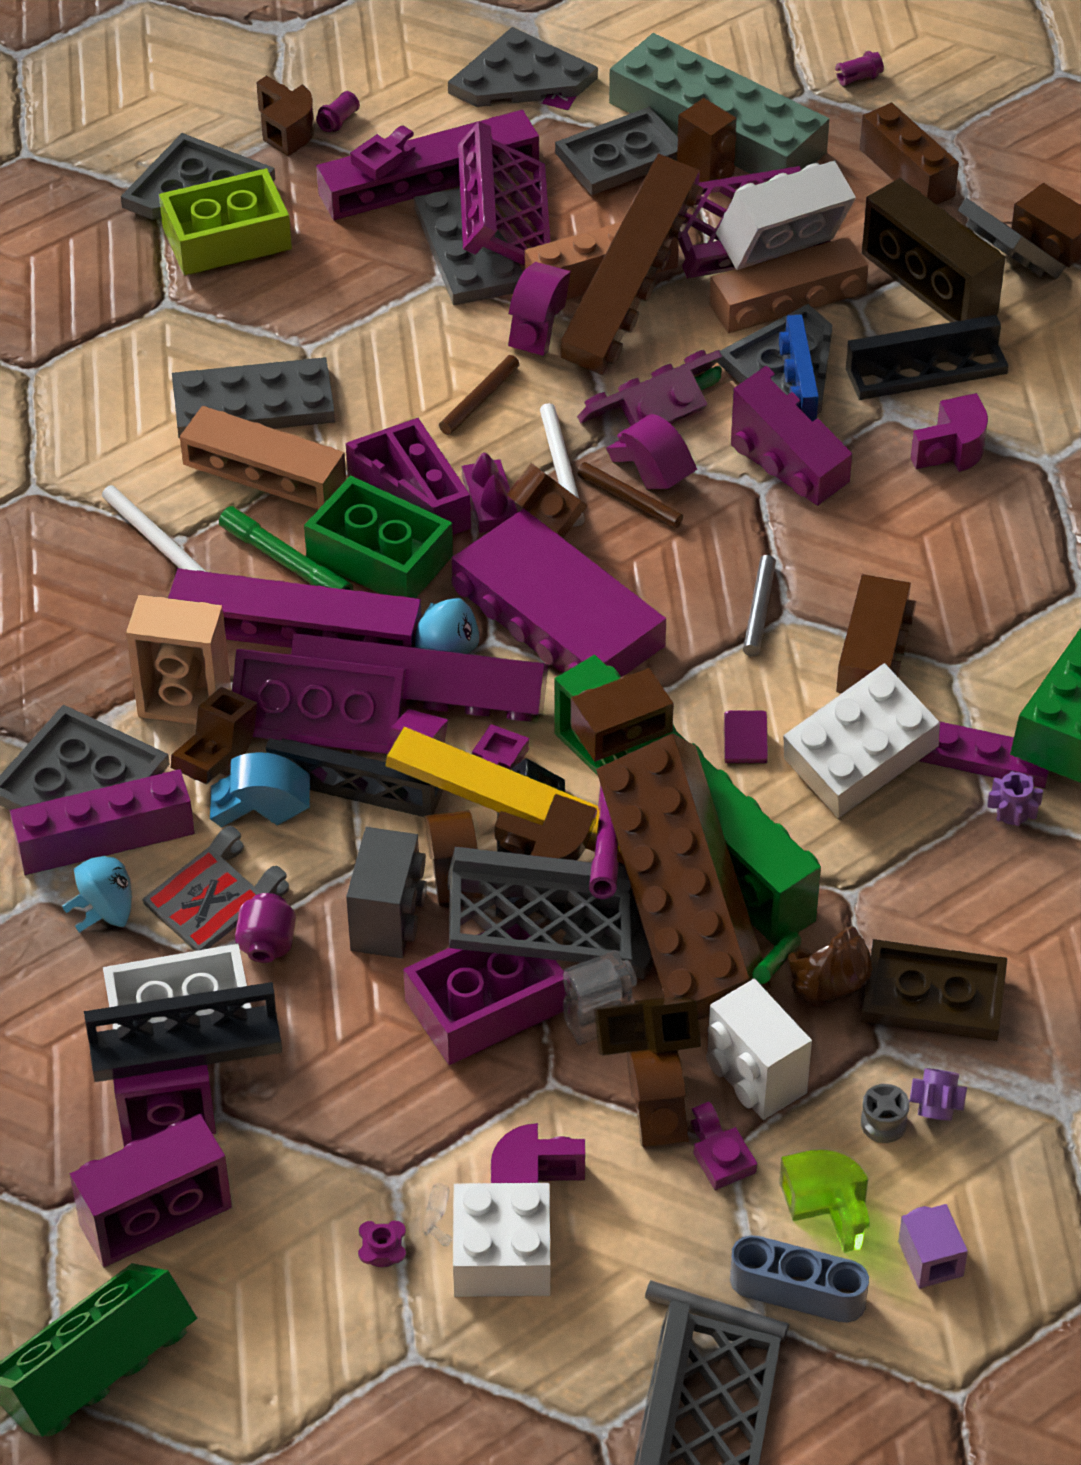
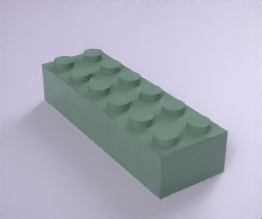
(769, 126)

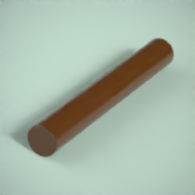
(479, 394)
(630, 495)

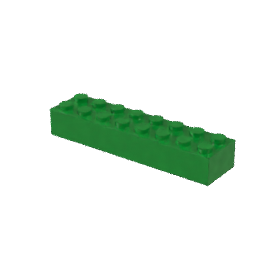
(772, 869)

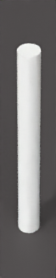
(559, 452)
(149, 529)

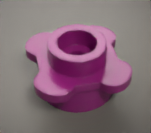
(382, 1254)

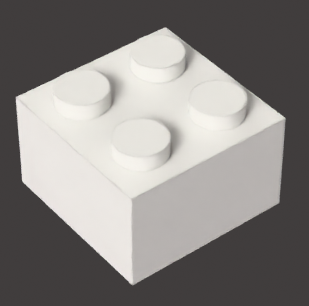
(758, 1049)
(501, 1239)

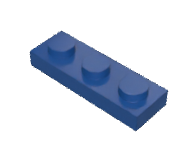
(799, 366)

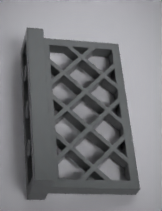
(540, 882)
(667, 1390)

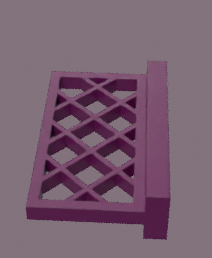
(480, 194)
(711, 256)

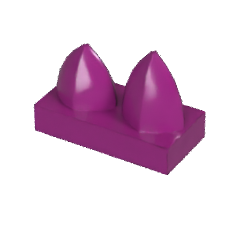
(488, 492)

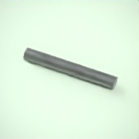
(759, 605)
(716, 1310)

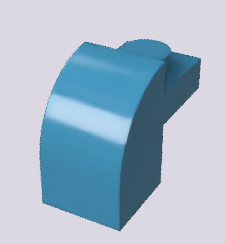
(262, 784)

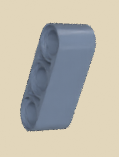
(813, 1296)

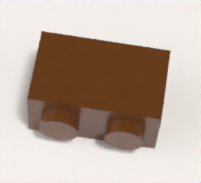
(707, 140)
(1050, 223)
(621, 714)

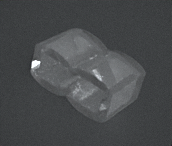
(594, 985)

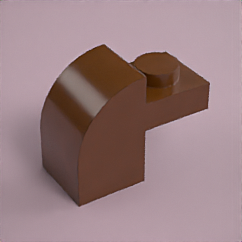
(285, 115)
(547, 500)
(222, 733)
(444, 834)
(560, 837)
(659, 1096)

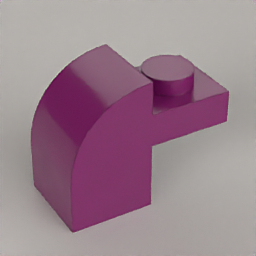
(535, 302)
(955, 438)
(656, 451)
(526, 1159)

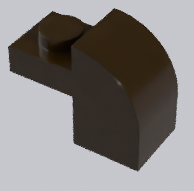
(648, 1025)

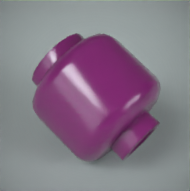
(265, 927)

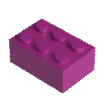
(481, 997)
(151, 1190)

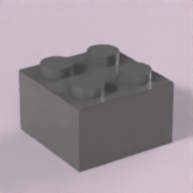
(385, 892)

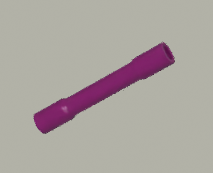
(605, 864)

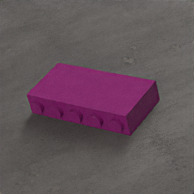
(556, 598)

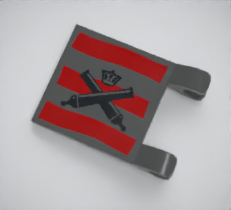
(206, 894)

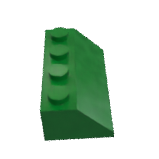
(92, 1348)

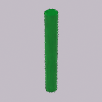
(776, 957)

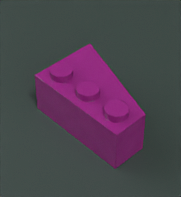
(785, 441)
(411, 468)

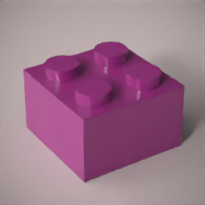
(159, 1099)

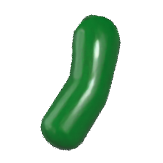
(709, 377)

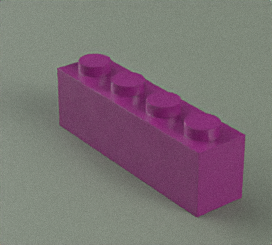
(102, 822)

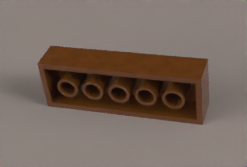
(681, 872)

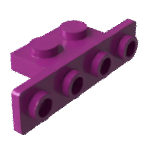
(669, 393)

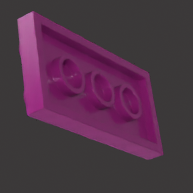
(320, 699)

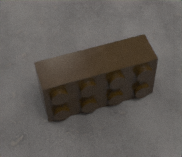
(932, 253)

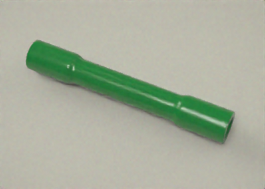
(252, 533)

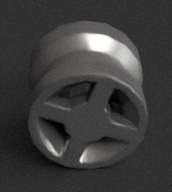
(879, 1102)

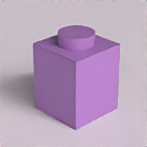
(932, 1245)

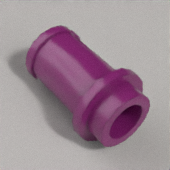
(866, 66)
(331, 116)

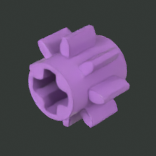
(1015, 798)
(938, 1094)

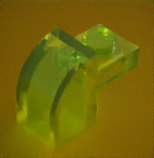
(827, 1184)

